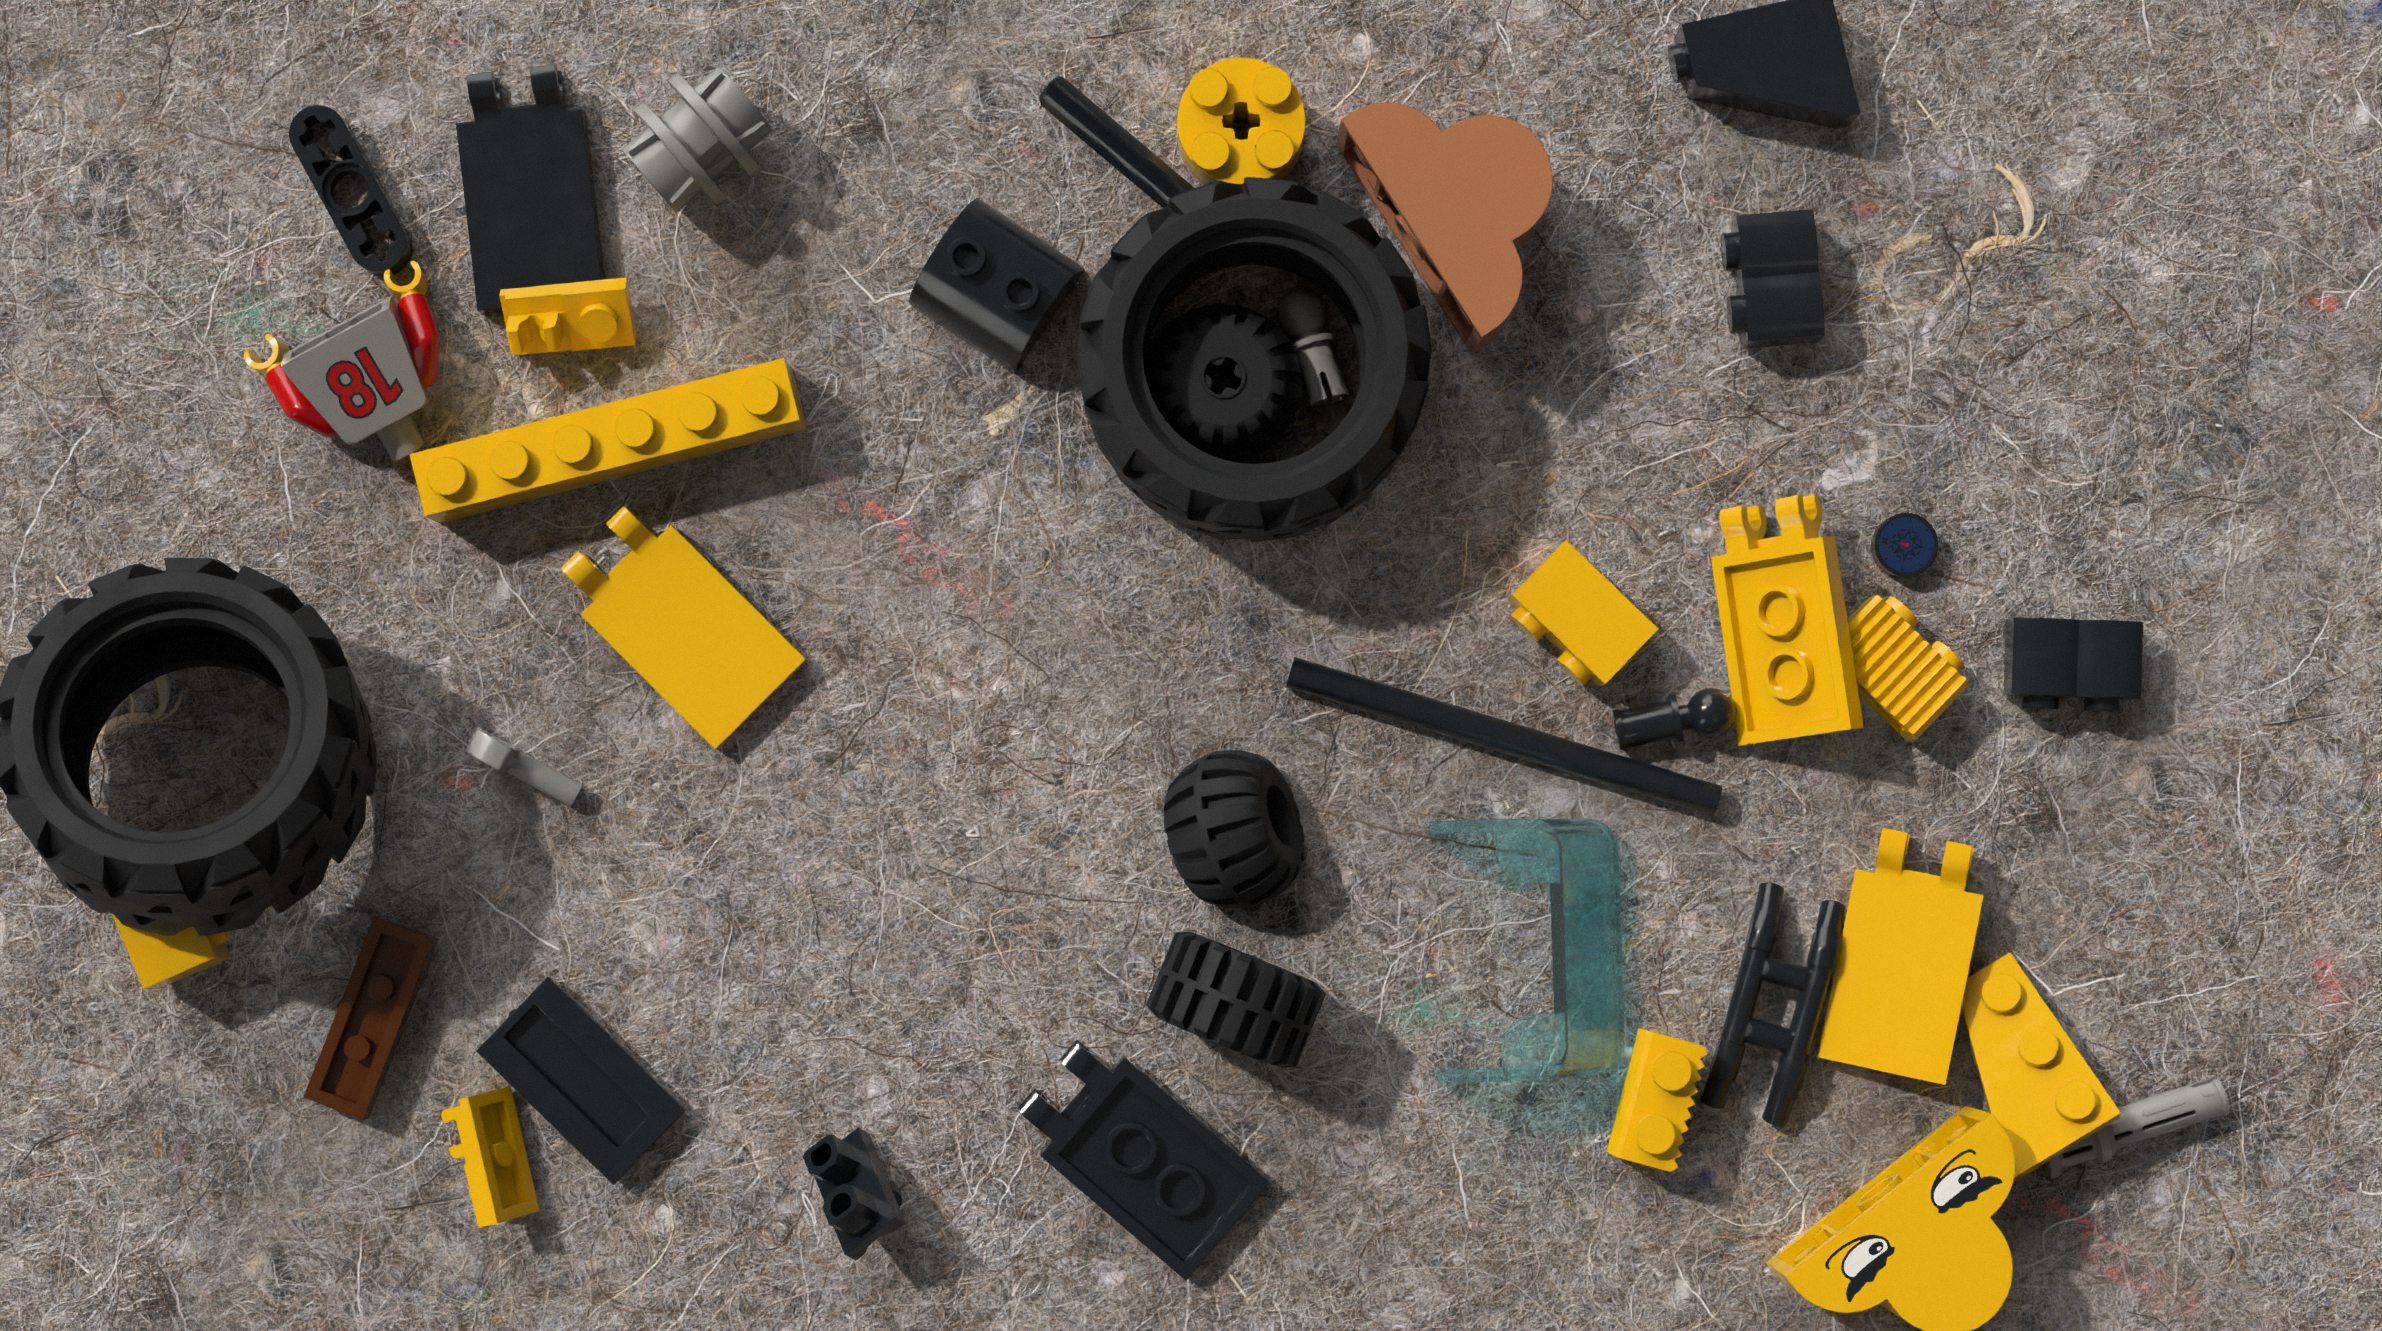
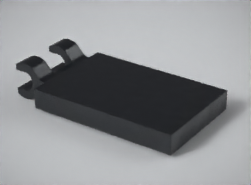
(527, 189)
(1145, 1160)

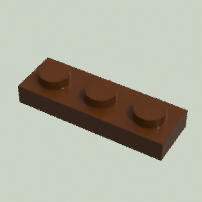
(371, 1018)

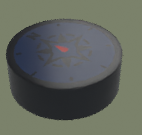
(1904, 545)

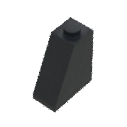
(1770, 62)

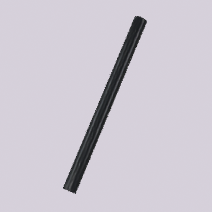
(1504, 736)

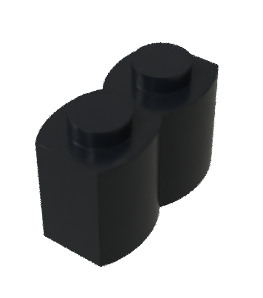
(1775, 279)
(2073, 660)

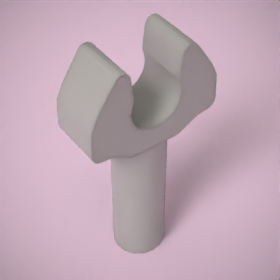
(511, 760)

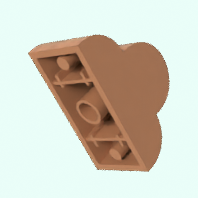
(1454, 204)

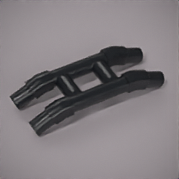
(1743, 1028)

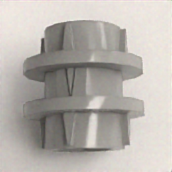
(697, 139)

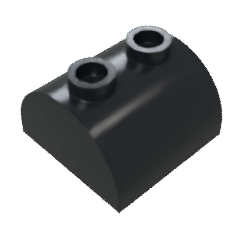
(994, 284)

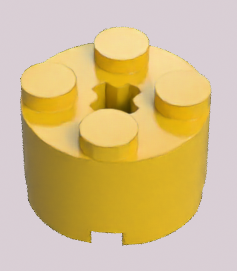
(1247, 91)

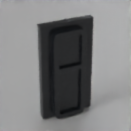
(581, 1080)

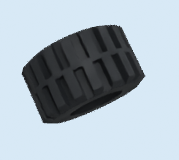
(1235, 999)

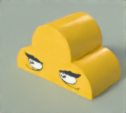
(1917, 1234)

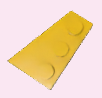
(2030, 1067)

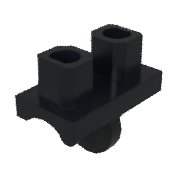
(854, 1190)

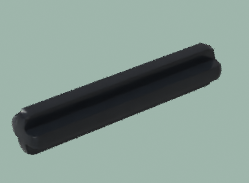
(1112, 141)

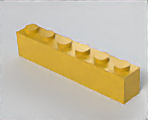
(608, 441)

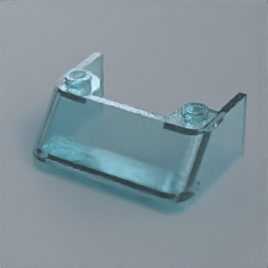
(1588, 1017)

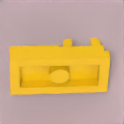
(569, 316)
(494, 1156)

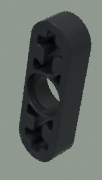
(313, 159)

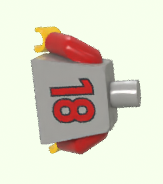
(362, 371)

